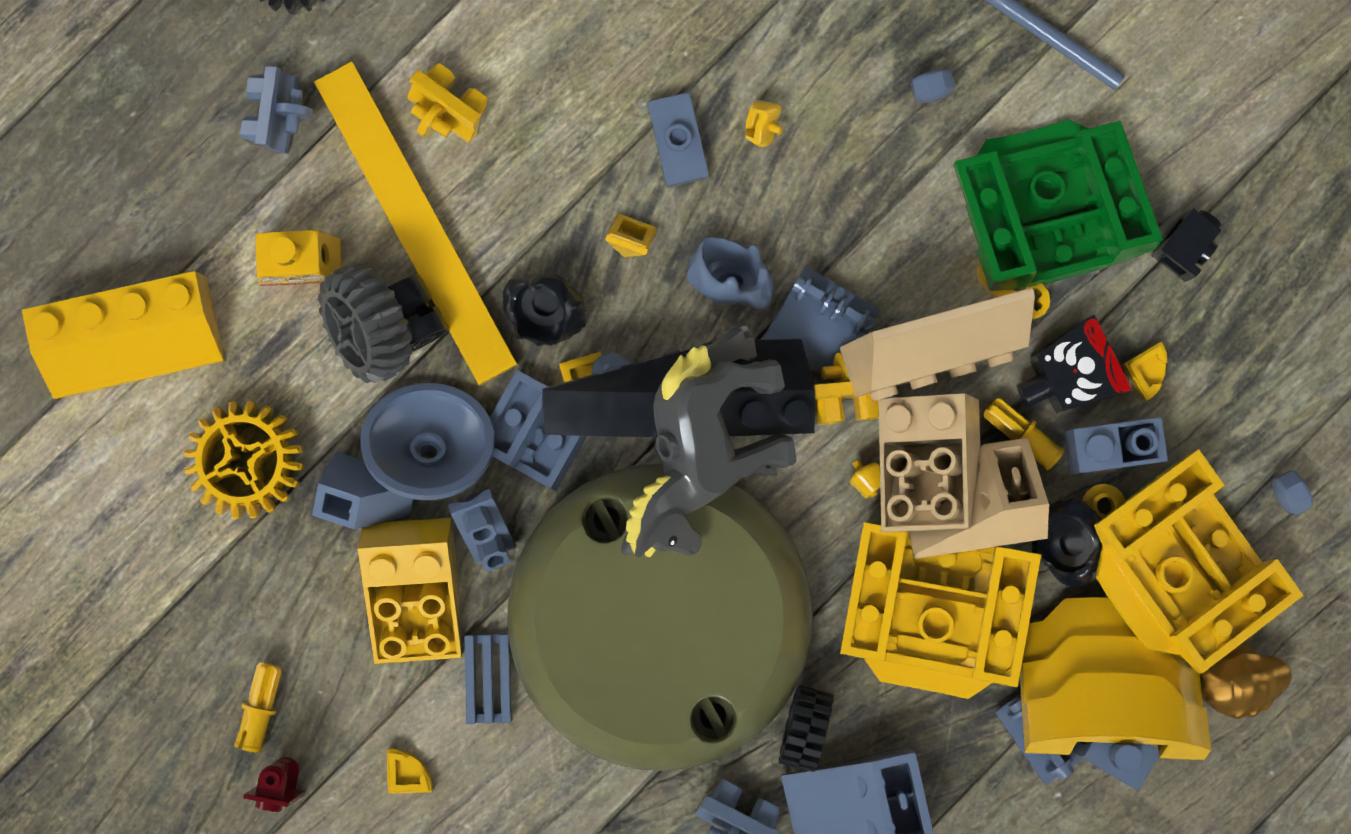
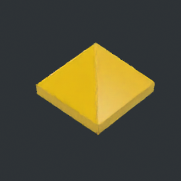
(630, 236)

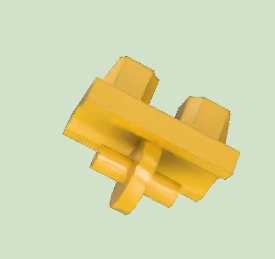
(441, 109)
(830, 396)

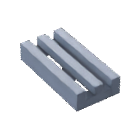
(470, 679)

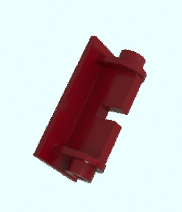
(277, 786)

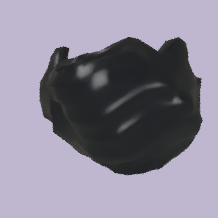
(543, 308)
(1072, 542)

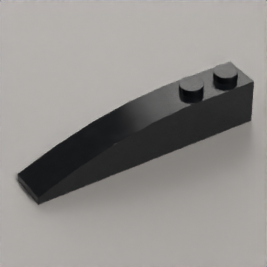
(623, 399)

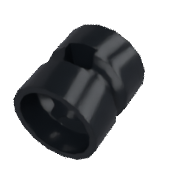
(425, 321)

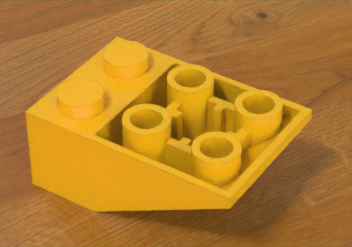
(411, 590)

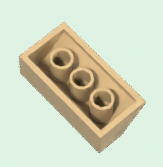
(939, 344)

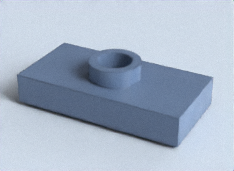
(678, 139)

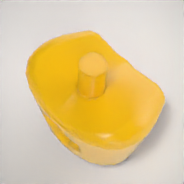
(762, 123)
(866, 478)

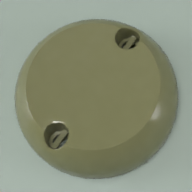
(636, 646)

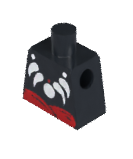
(1075, 370)

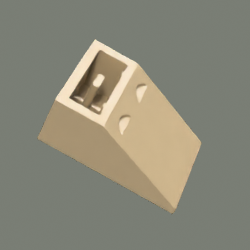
(928, 461)
(1006, 507)

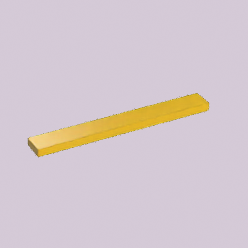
(415, 223)

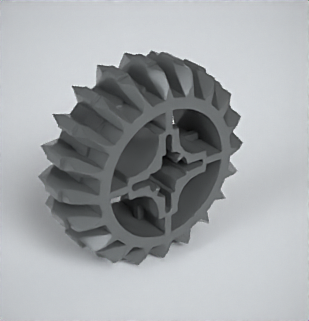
(365, 323)

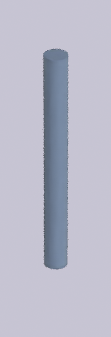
(1059, 41)

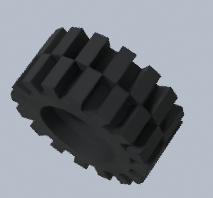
(806, 728)

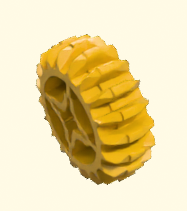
(210, 477)

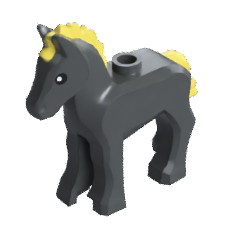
(696, 444)

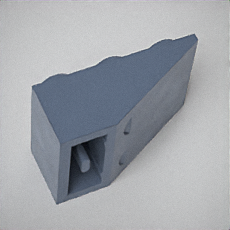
(860, 796)

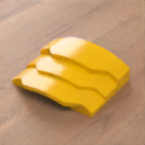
(1186, 569)
(941, 618)
(1098, 683)

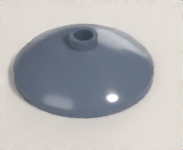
(422, 422)

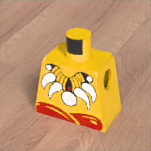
(296, 257)

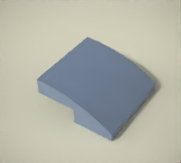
(520, 435)

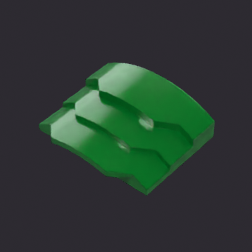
(1056, 204)

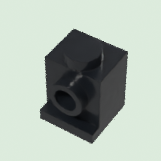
(1189, 244)

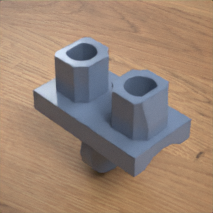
(278, 110)
(483, 529)
(720, 811)

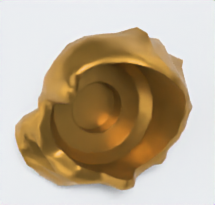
(1244, 682)

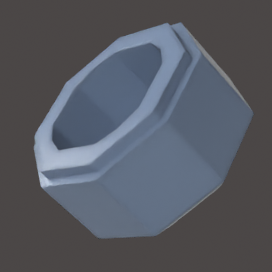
(933, 86)
(1292, 493)

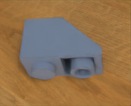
(1115, 445)
(354, 498)

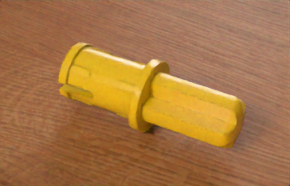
(1016, 426)
(258, 708)

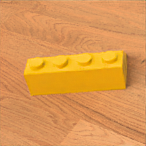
(124, 334)

